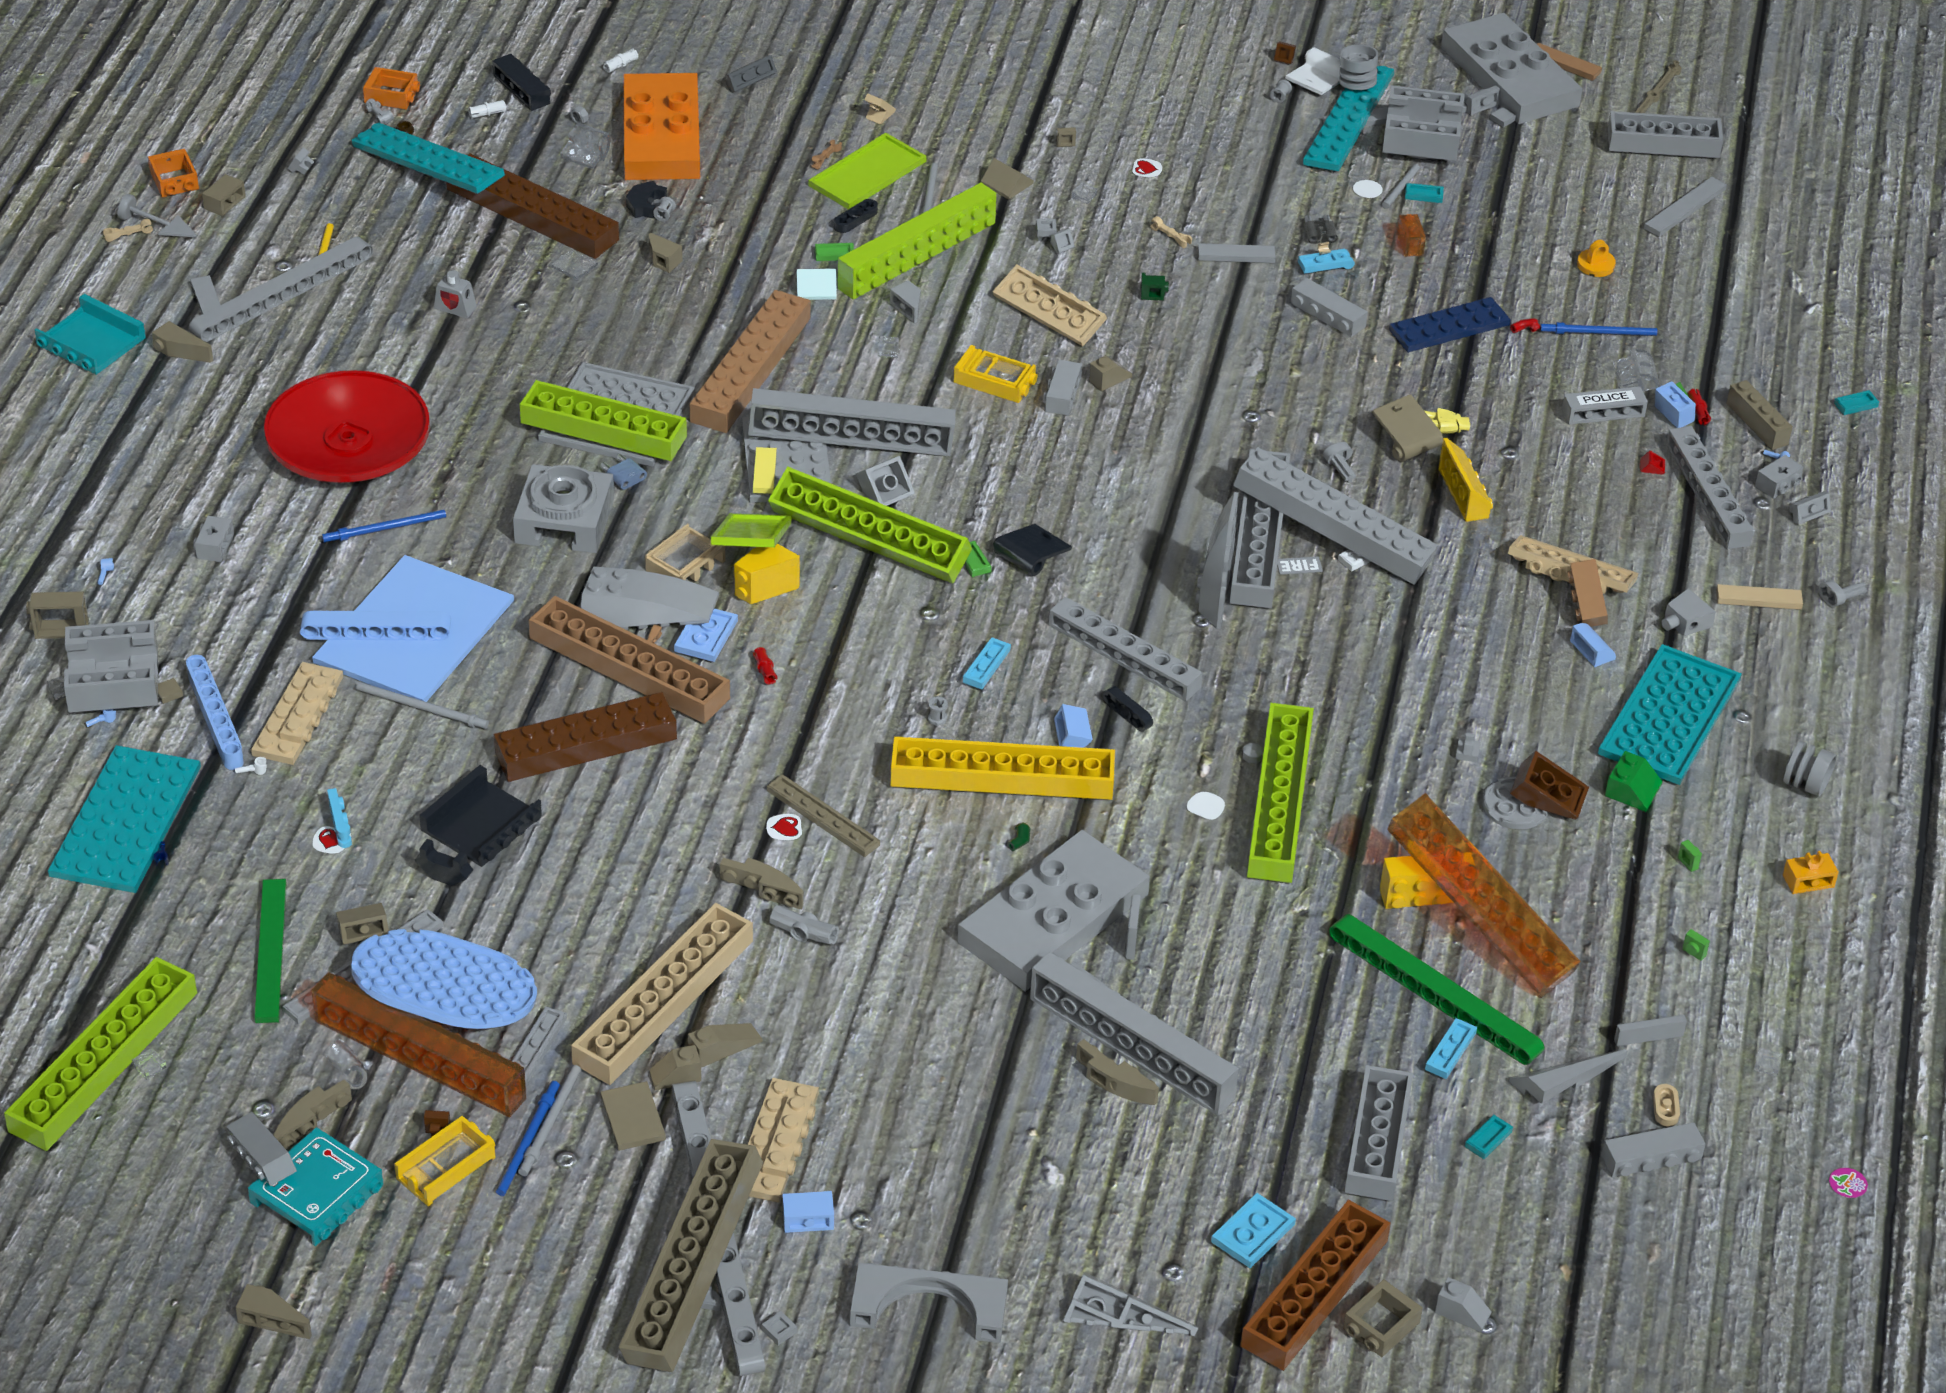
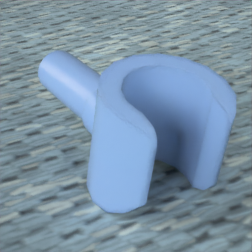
(1775, 455)
(106, 565)
(107, 716)

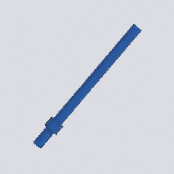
(1560, 328)
(344, 533)
(545, 1103)

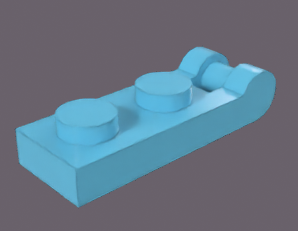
(1316, 262)
(339, 819)

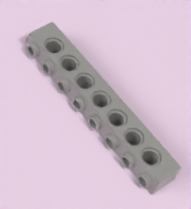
(1710, 487)
(1125, 649)

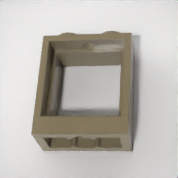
(56, 600)
(1395, 1302)

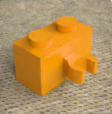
(1810, 873)

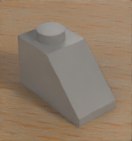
(906, 300)
(1462, 1305)

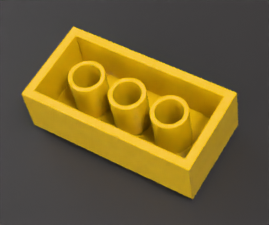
(1408, 885)

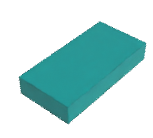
(1424, 192)
(1856, 402)
(1489, 1136)

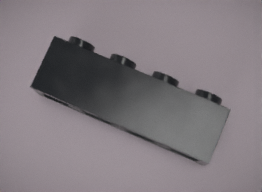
(521, 82)

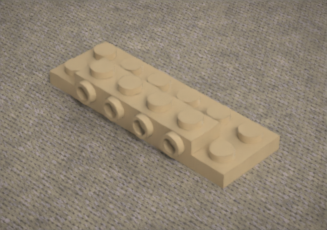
(1050, 305)
(1555, 562)
(297, 713)
(779, 1134)

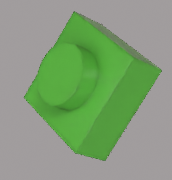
(1689, 855)
(1696, 944)

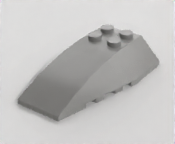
(1218, 565)
(646, 598)

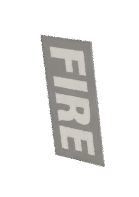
(1299, 565)

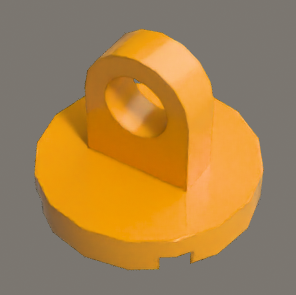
(1596, 260)

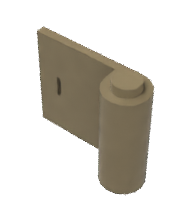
(1408, 427)

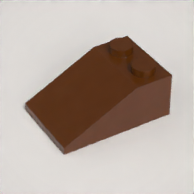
(1549, 787)

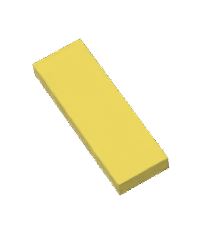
(764, 470)

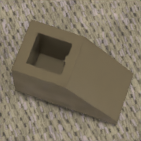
(664, 253)

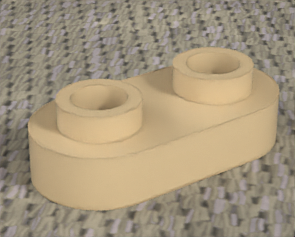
(1666, 1105)

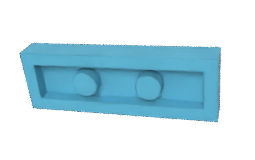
(986, 663)
(1451, 1048)

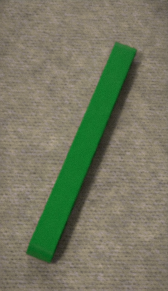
(1436, 989)

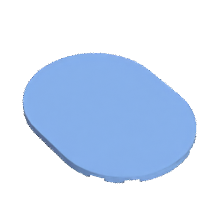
(444, 979)

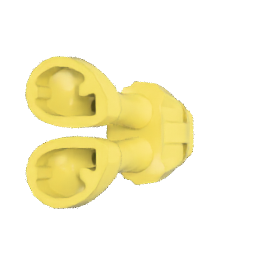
(1448, 421)

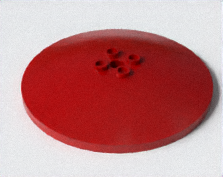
(314, 420)

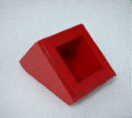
(1652, 463)

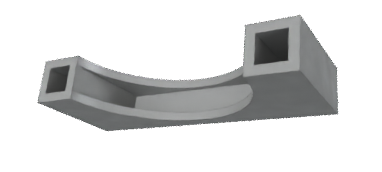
(881, 1285)

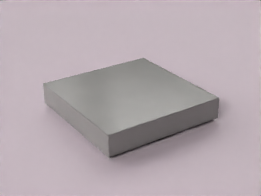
(1132, 927)

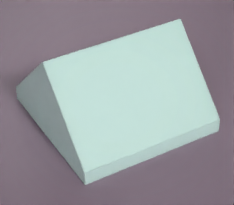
(816, 283)

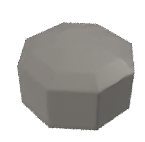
(579, 115)
(1253, 753)

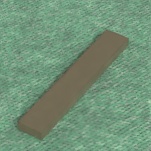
(823, 815)

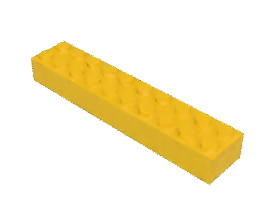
(1003, 768)

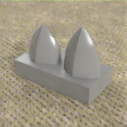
(1482, 99)
(1810, 507)

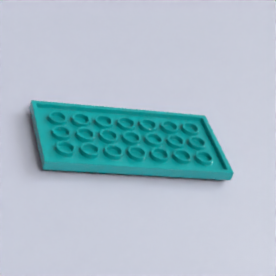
(1671, 712)
(124, 819)

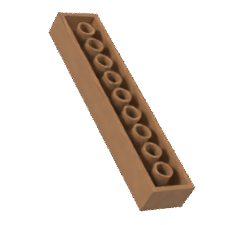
(750, 361)
(629, 659)

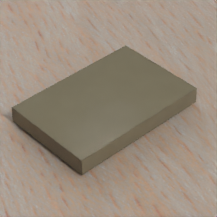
(633, 1116)

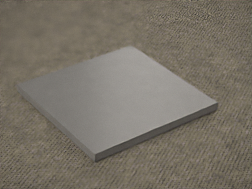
(627, 388)

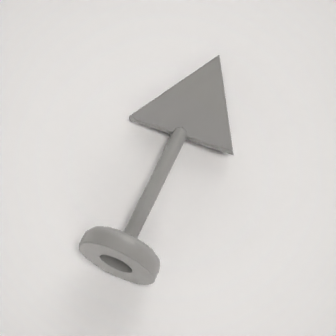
(176, 227)

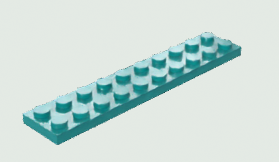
(1346, 123)
(428, 157)

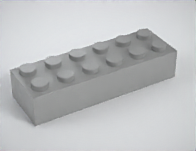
(1665, 134)
(1379, 1133)

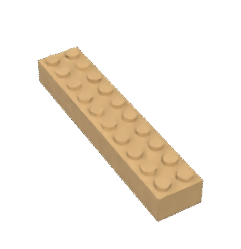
(662, 994)

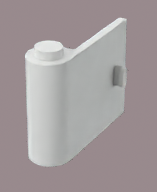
(1318, 73)

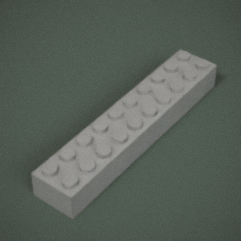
(851, 422)
(1335, 515)
(1257, 550)
(1134, 1033)

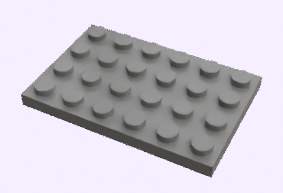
(799, 455)

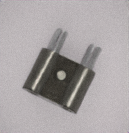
(1320, 230)

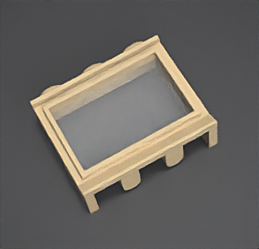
(684, 554)

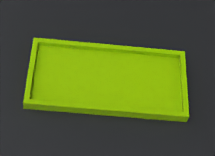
(867, 170)
(751, 530)

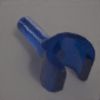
(161, 854)

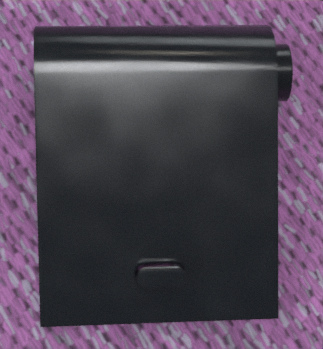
(1029, 547)

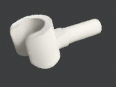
(259, 767)

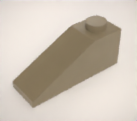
(181, 344)
(723, 1040)
(268, 1311)

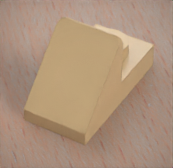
(879, 109)

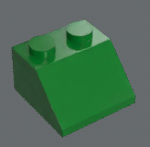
(1633, 782)

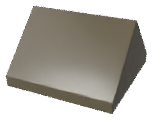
(1005, 179)

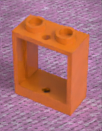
(395, 79)
(178, 160)

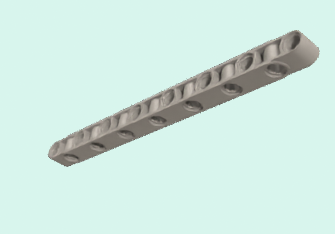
(729, 1274)

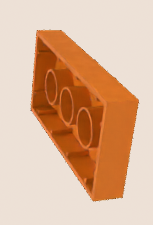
(661, 126)

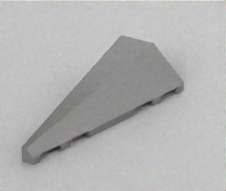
(1553, 1080)
(1107, 1305)

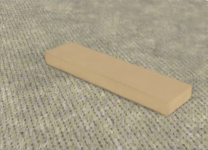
(1759, 596)

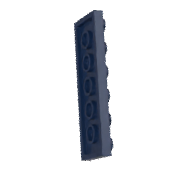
(1449, 324)

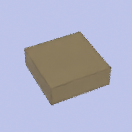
(1066, 137)
(169, 691)

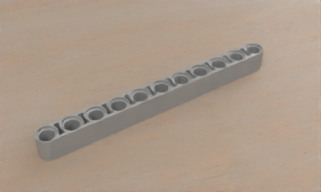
(280, 289)

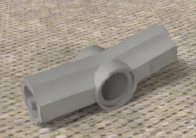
(804, 925)

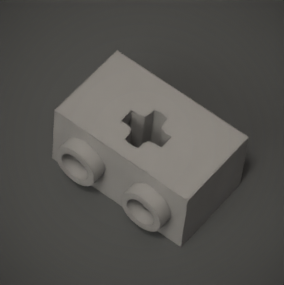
(1779, 476)
(214, 538)

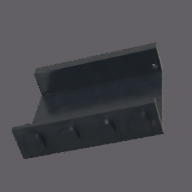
(478, 817)

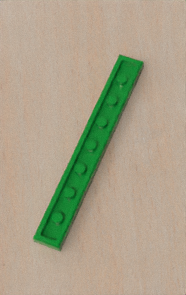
(270, 951)

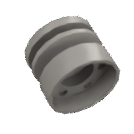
(1358, 67)
(1814, 770)

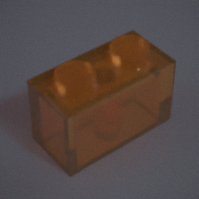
(1411, 235)

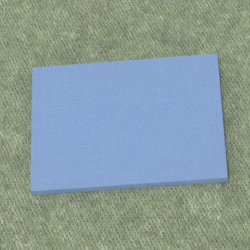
(418, 666)

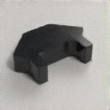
(641, 196)
(442, 866)

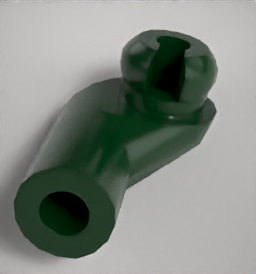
(1022, 838)

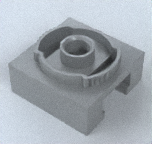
(1423, 123)
(580, 511)
(111, 666)

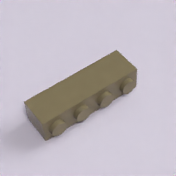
(1759, 415)

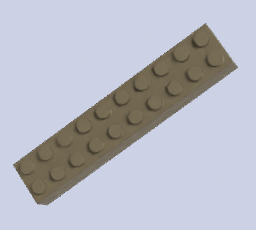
(691, 1255)

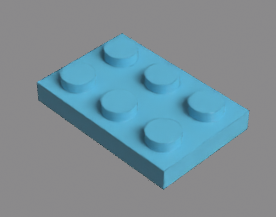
(1253, 1230)

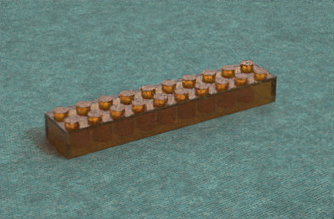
(1483, 895)
(420, 1045)

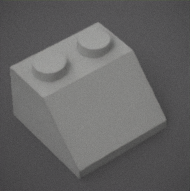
(886, 482)

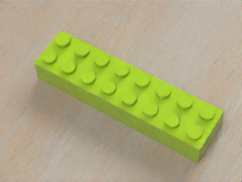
(603, 420)

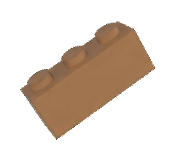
(1587, 593)

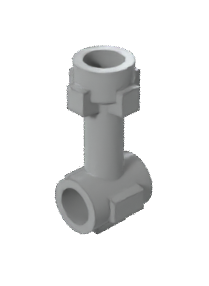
(381, 116)

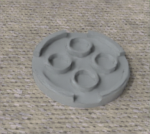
(1507, 809)

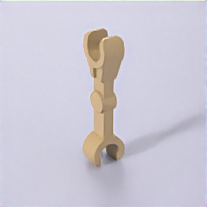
(114, 233)
(1181, 239)

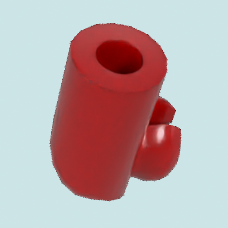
(1525, 323)

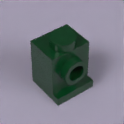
(1153, 287)

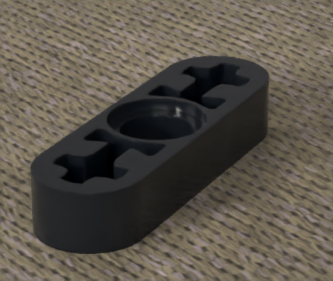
(846, 221)
(1128, 708)

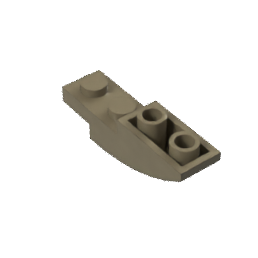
(770, 882)
(1118, 1079)
(309, 1110)

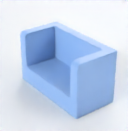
(1675, 405)
(808, 1211)

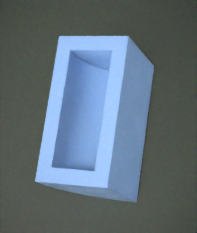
(1591, 645)
(1072, 726)

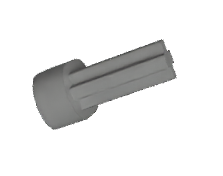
(1337, 456)
(1836, 596)

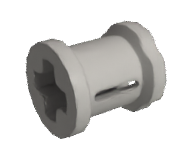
(1282, 88)
(664, 209)
(937, 711)

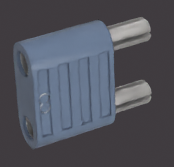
(626, 472)

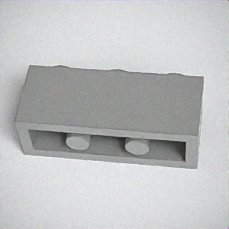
(1062, 387)

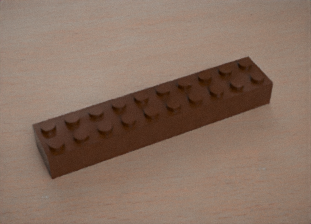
(546, 213)

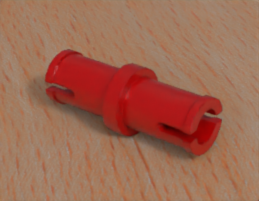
(1700, 408)
(765, 665)

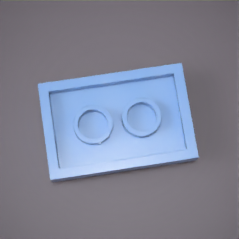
(707, 639)

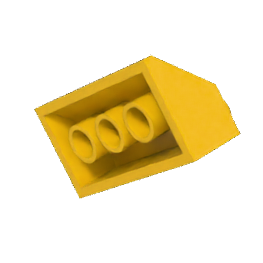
(1464, 482)

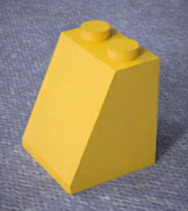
(766, 573)

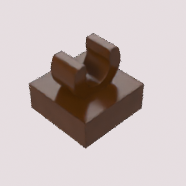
(1284, 52)
(436, 1121)

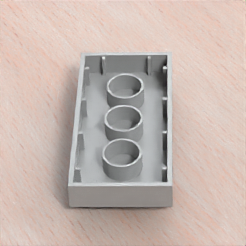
(1505, 56)
(1053, 908)

